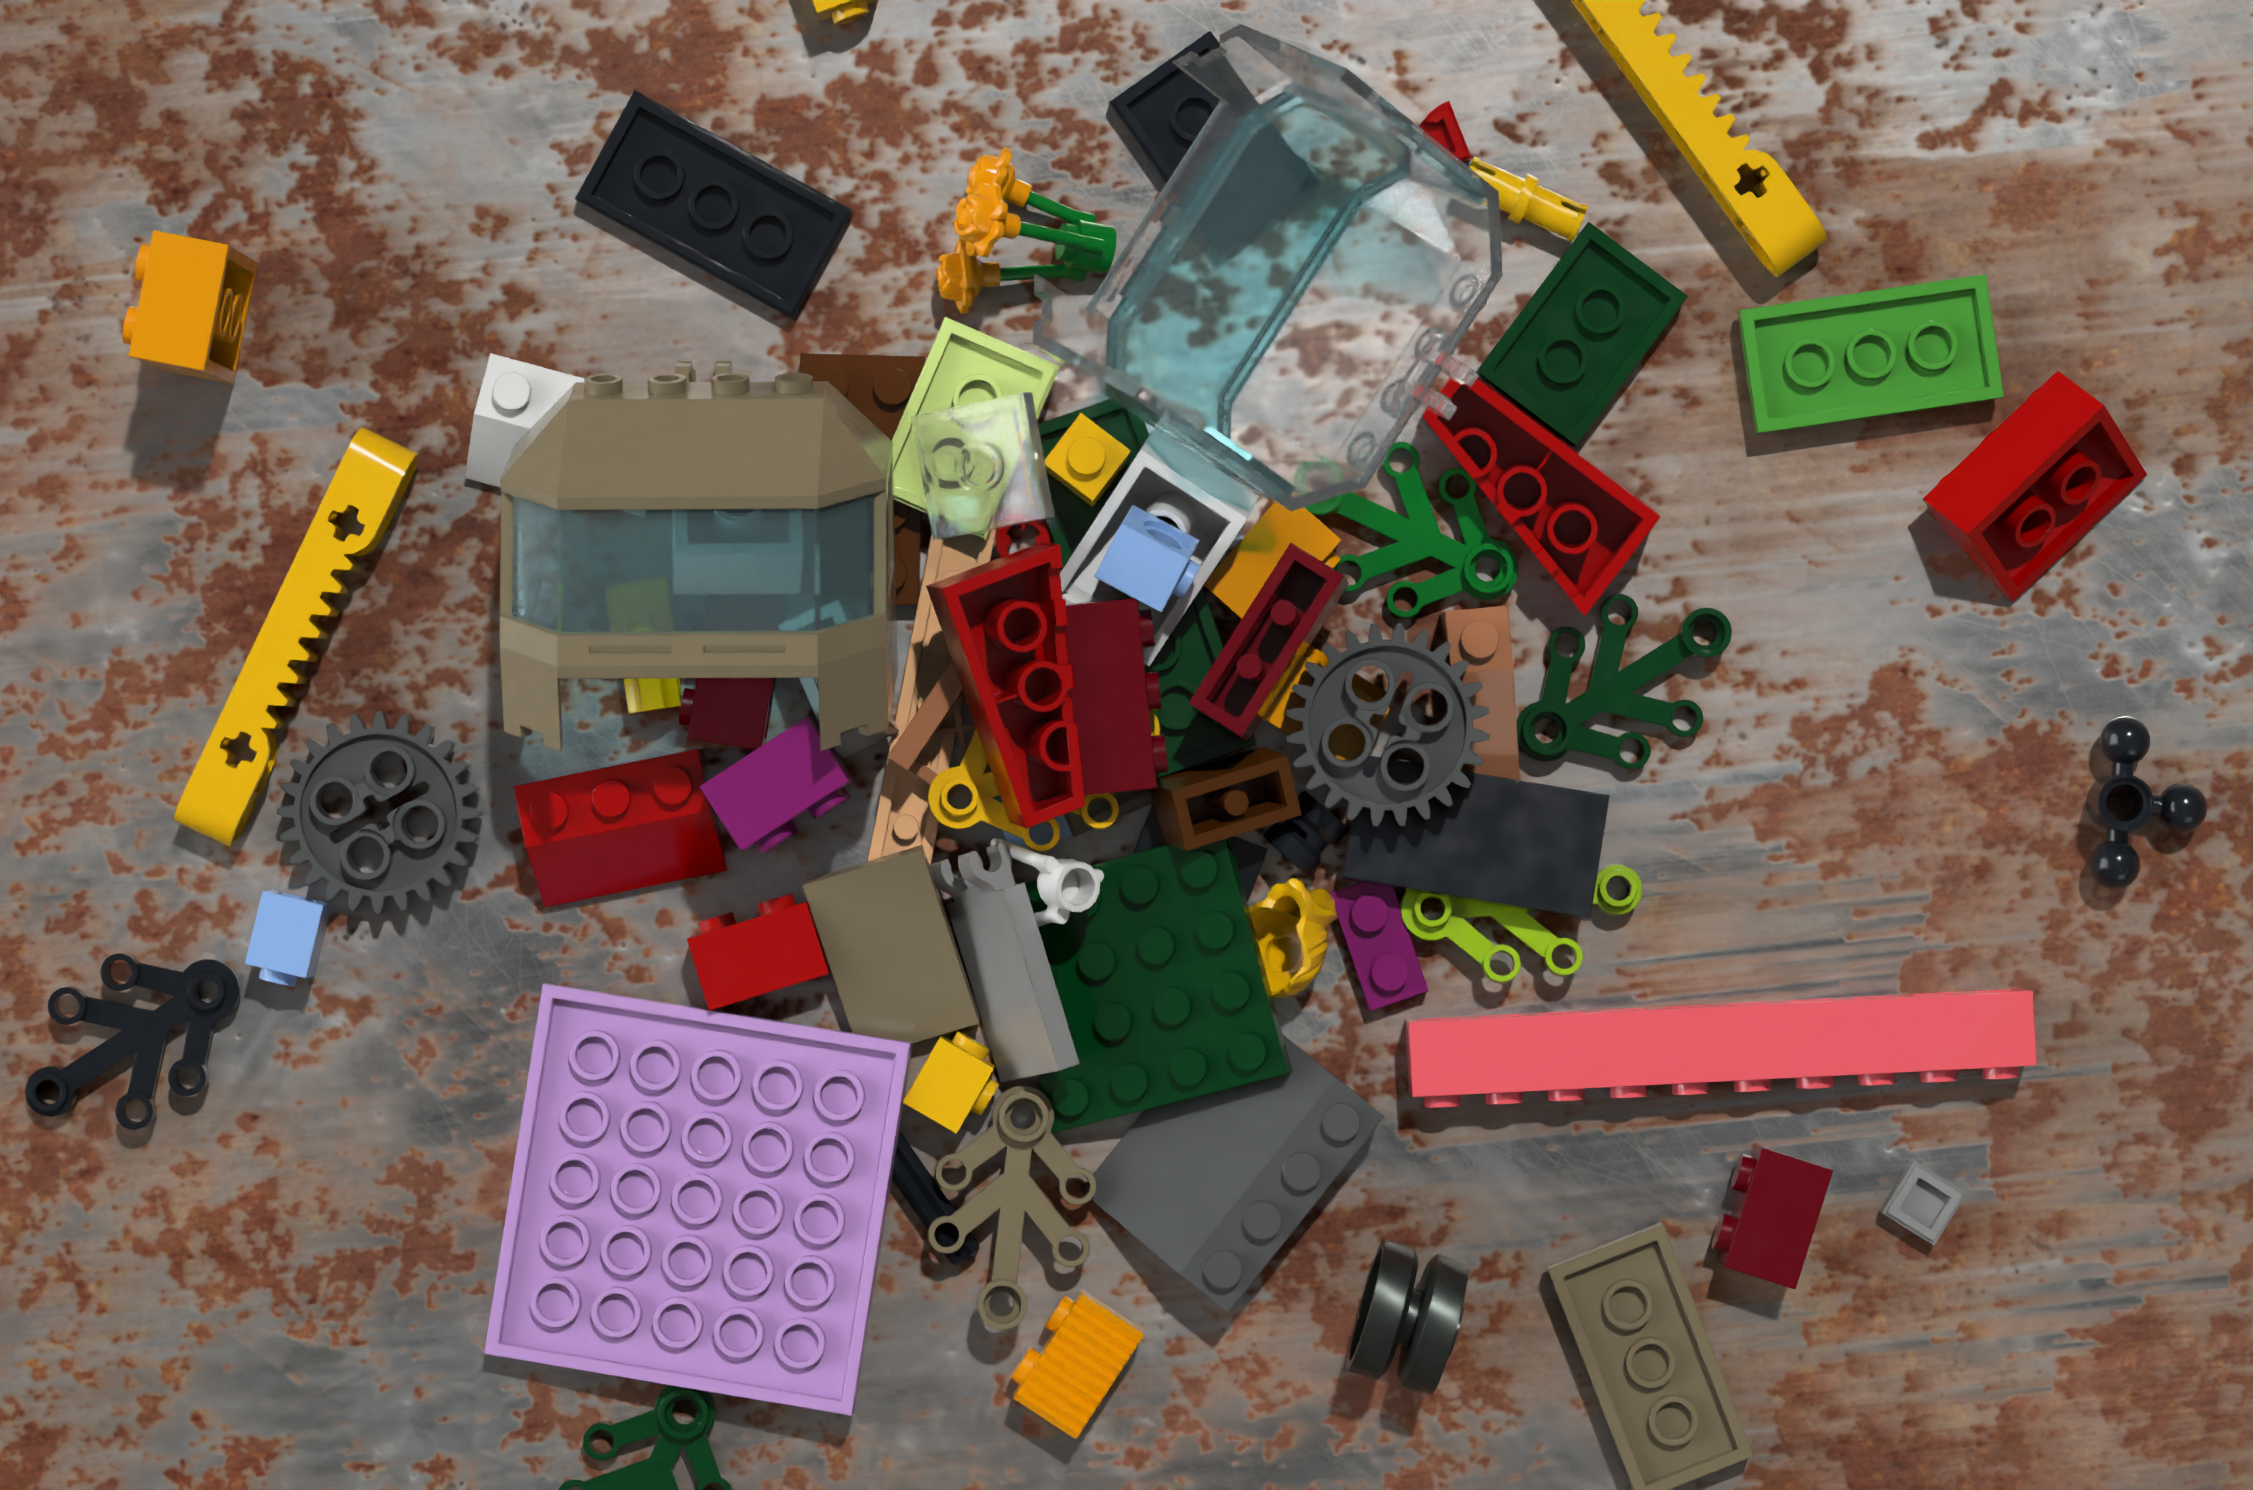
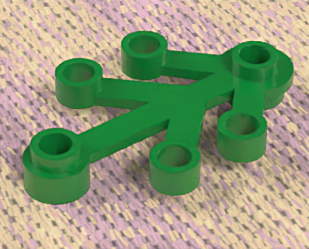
(1421, 538)

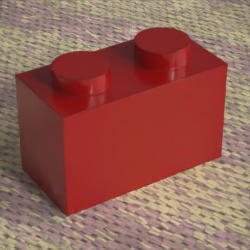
(758, 953)

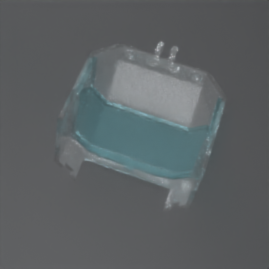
(1289, 279)

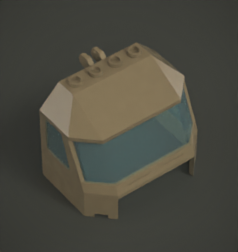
(699, 542)

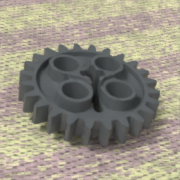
(1441, 745)
(406, 861)

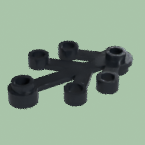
(142, 1032)

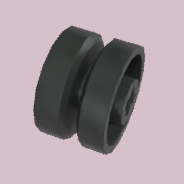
(1418, 1318)

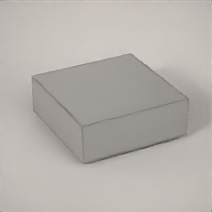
(1922, 1202)

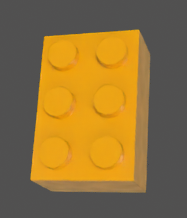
(190, 306)

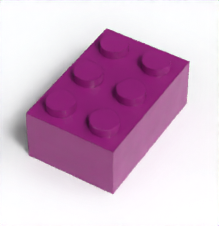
(777, 786)

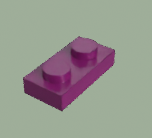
(1378, 944)

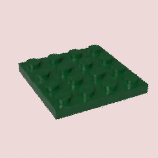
(1160, 987)

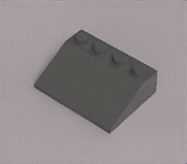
(1233, 1171)

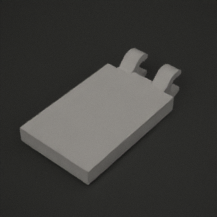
(1007, 966)

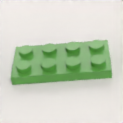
(1870, 354)

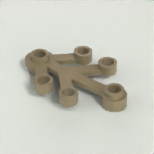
(1014, 1195)

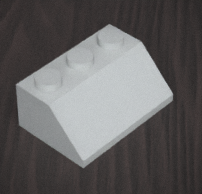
(508, 405)

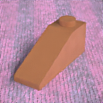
(1485, 642)

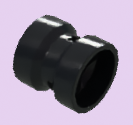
(1317, 823)

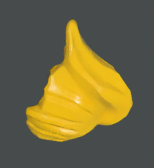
(1293, 934)

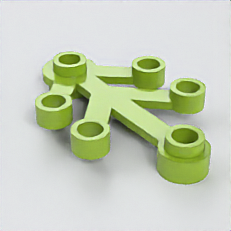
(1515, 920)

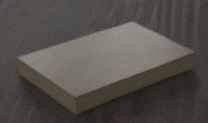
(892, 948)

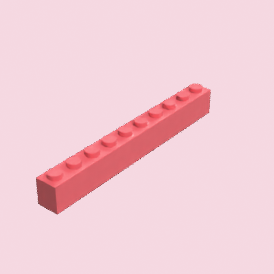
(1719, 1044)

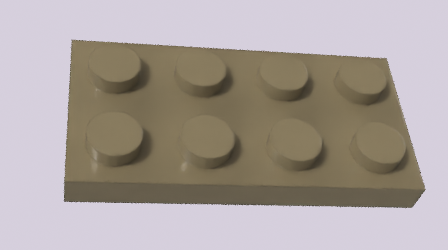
(1650, 1360)

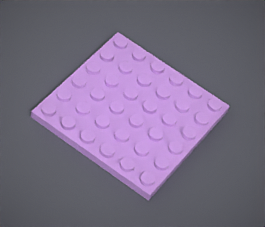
(698, 1198)

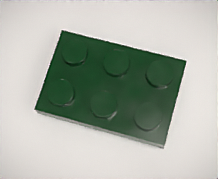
(1581, 334)

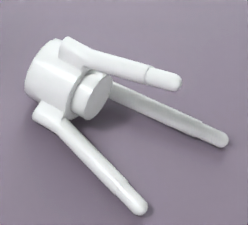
(1062, 883)

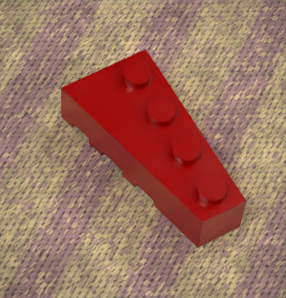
(1551, 495)
(1014, 669)

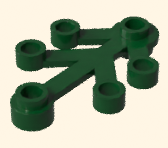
(1612, 689)
(657, 1471)

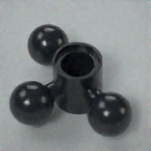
(2178, 807)

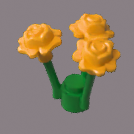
(985, 220)

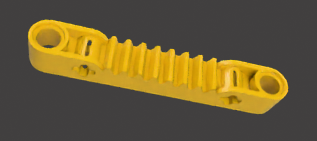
(1775, 225)
(219, 791)

